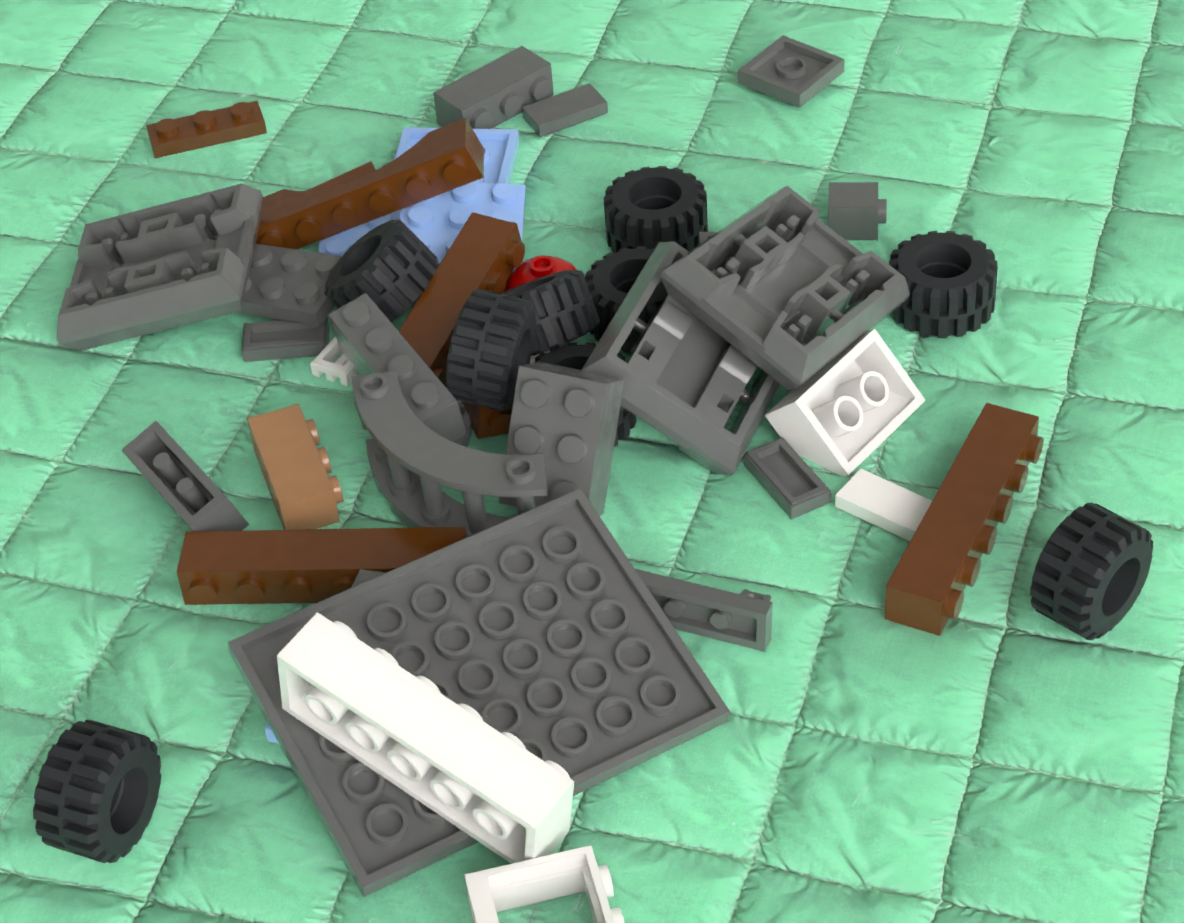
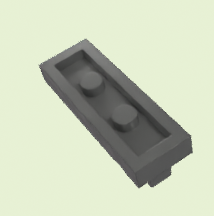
(713, 612)

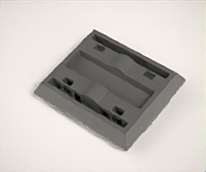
(161, 268)
(785, 288)
(683, 373)

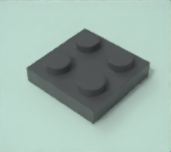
(791, 71)

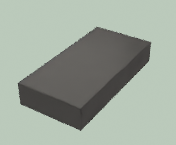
(565, 110)
(283, 340)
(787, 478)

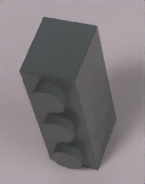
(495, 90)
(182, 482)

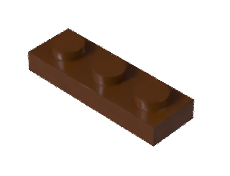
(206, 129)

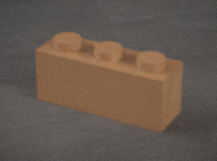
(295, 469)

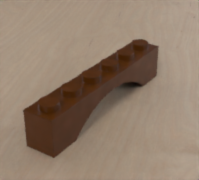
(429, 168)

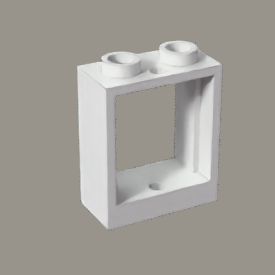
(540, 881)

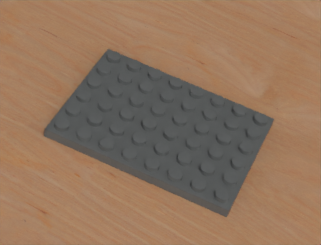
(530, 630)

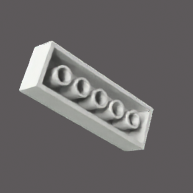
(425, 742)

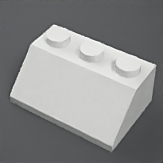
(847, 406)

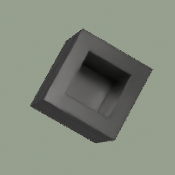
(856, 210)

